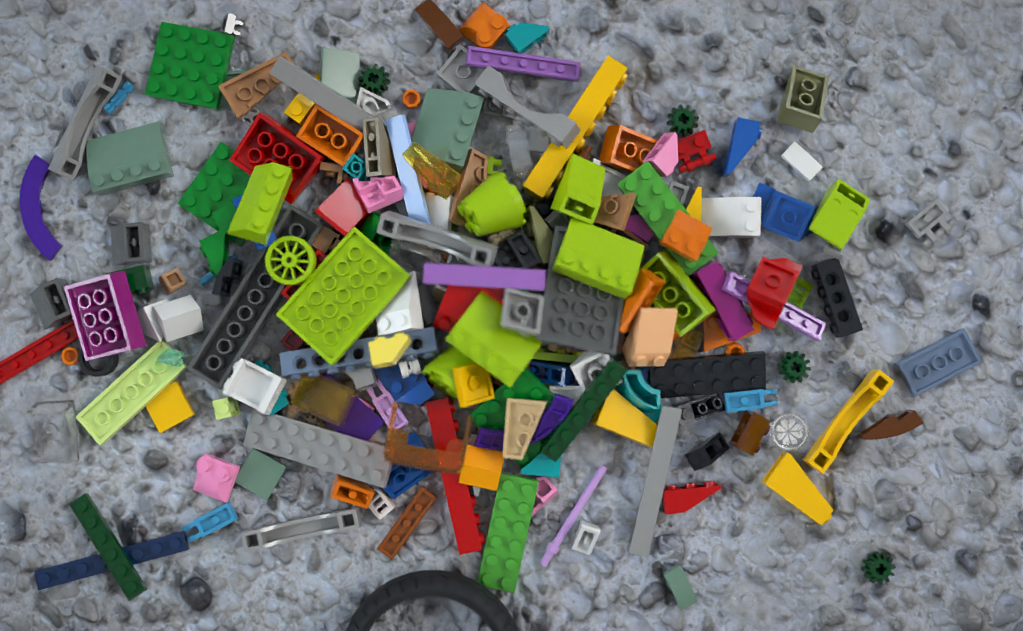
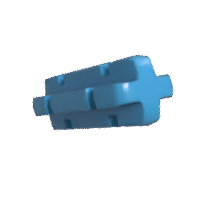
(118, 97)

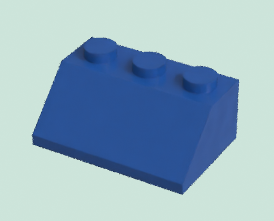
(404, 477)

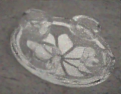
(789, 431)

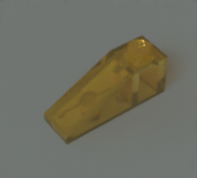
(432, 170)

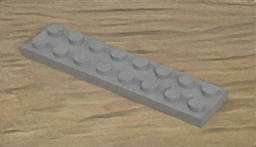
(318, 447)

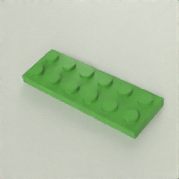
(657, 208)
(508, 532)

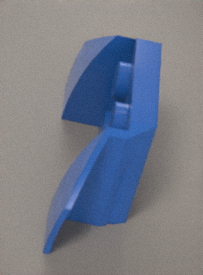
(785, 213)
(407, 390)

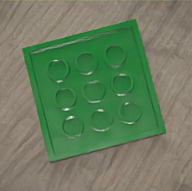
(189, 65)
(215, 187)
(493, 411)

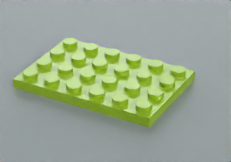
(343, 296)

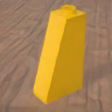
(625, 420)
(794, 486)

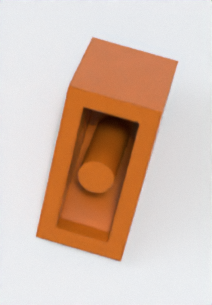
(351, 491)

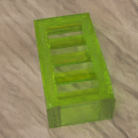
(800, 301)

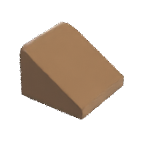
(172, 281)

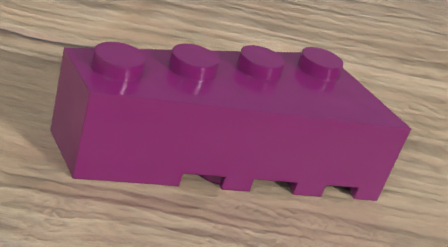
(728, 308)

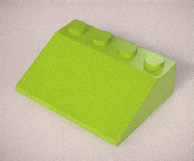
(599, 258)
(490, 345)

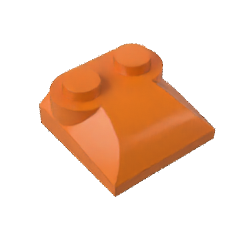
(484, 27)

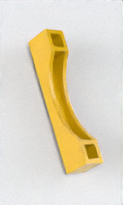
(830, 441)

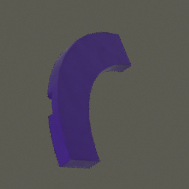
(32, 210)
(550, 418)

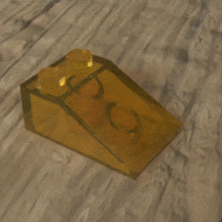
(325, 398)

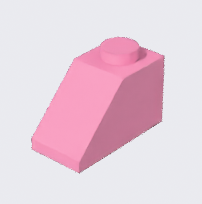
(664, 154)

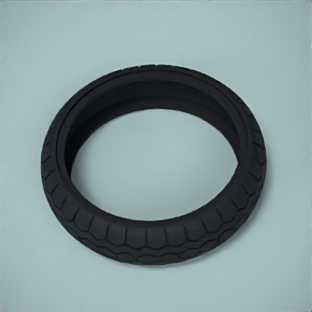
(433, 584)

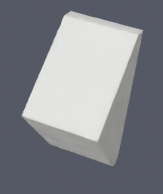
(586, 537)

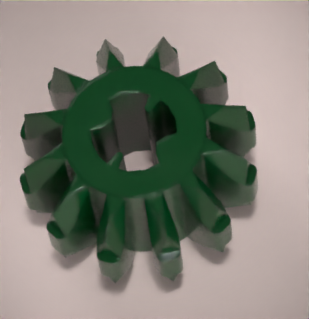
(379, 74)
(678, 125)
(796, 374)
(882, 572)

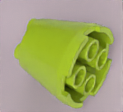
(493, 207)
(441, 370)

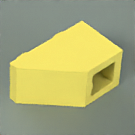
(388, 351)

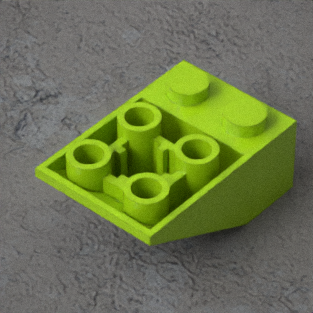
(580, 189)
(839, 213)

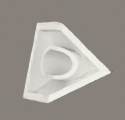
(372, 103)
(149, 322)

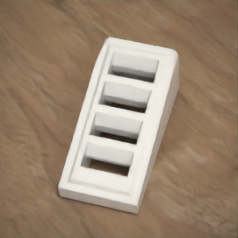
(385, 499)

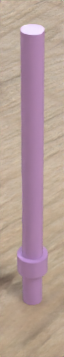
(553, 547)

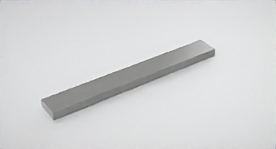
(321, 94)
(655, 480)

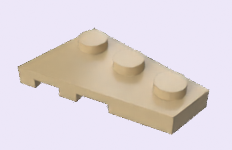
(520, 425)

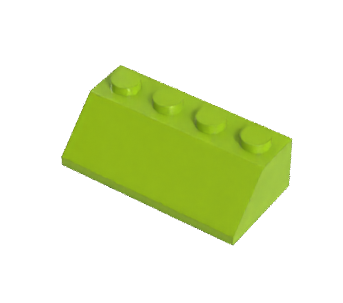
(261, 202)
(679, 293)

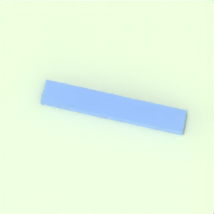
(408, 177)

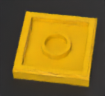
(472, 384)
(170, 407)

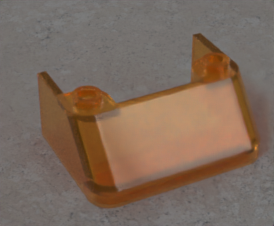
(399, 453)

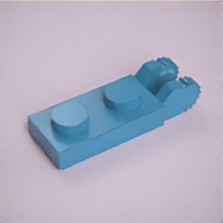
(748, 400)
(212, 521)

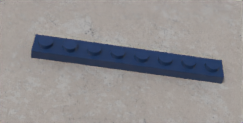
(95, 564)

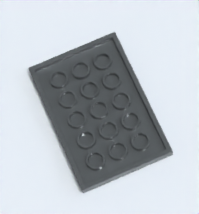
(578, 313)

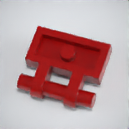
(692, 145)

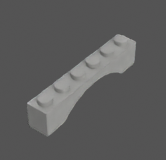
(555, 126)
(71, 148)
(413, 230)
(300, 528)

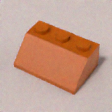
(331, 135)
(642, 296)

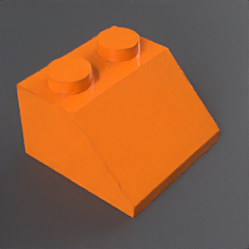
(686, 236)

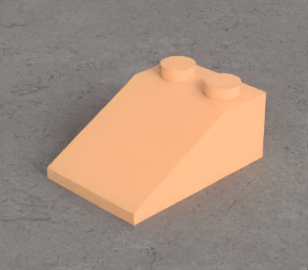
(650, 337)

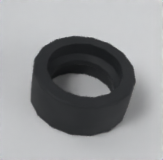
(85, 366)

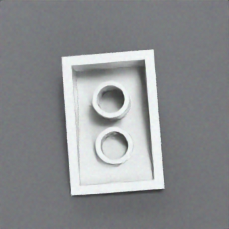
(732, 216)
(402, 312)

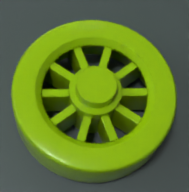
(290, 260)

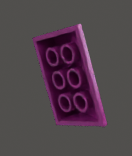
(105, 315)

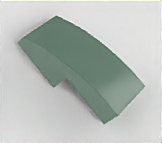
(680, 587)

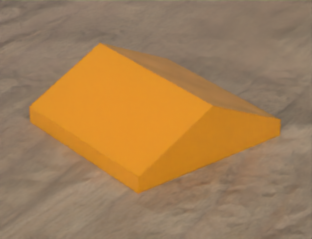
(481, 467)

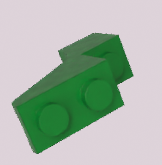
(217, 245)

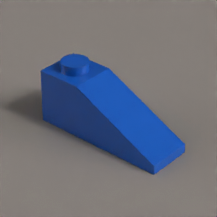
(743, 137)
(552, 372)

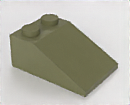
(803, 99)
(538, 235)

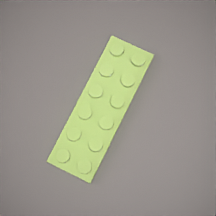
(129, 394)

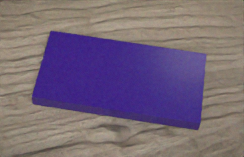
(361, 421)

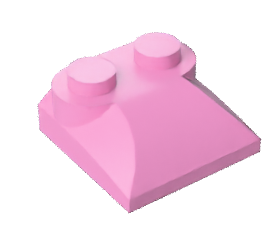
(215, 477)

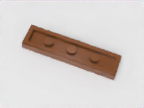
(407, 522)

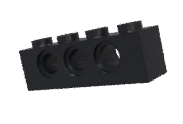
(845, 303)

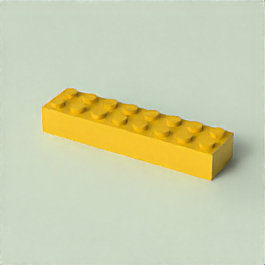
(586, 111)

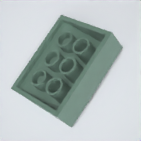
(448, 125)
(128, 159)

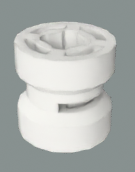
(414, 368)

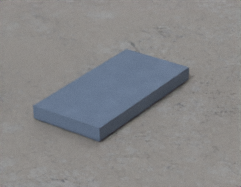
(938, 362)

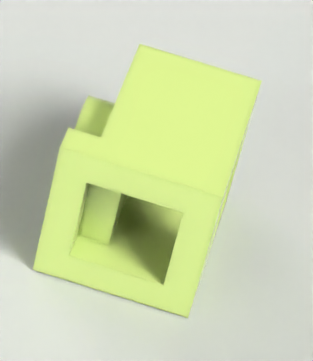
(226, 408)

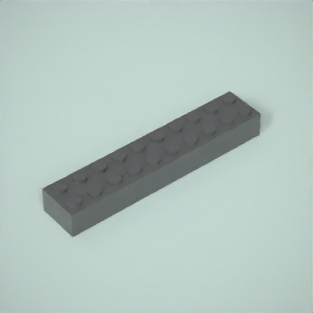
(250, 306)

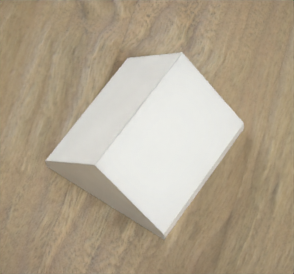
(179, 318)
(588, 366)

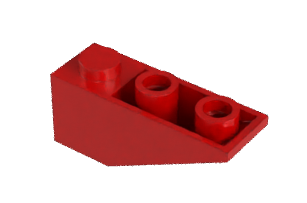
(682, 499)

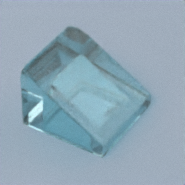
(172, 357)

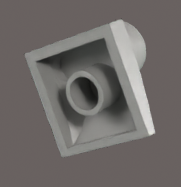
(522, 312)

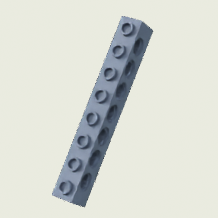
(291, 360)

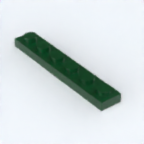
(583, 409)
(108, 547)

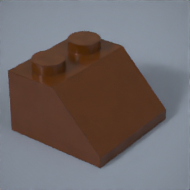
(750, 432)

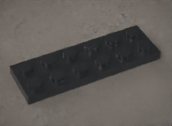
(709, 374)

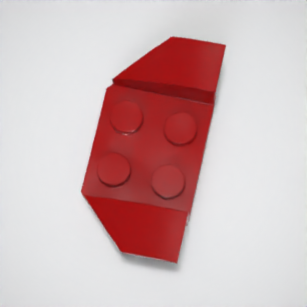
(771, 289)

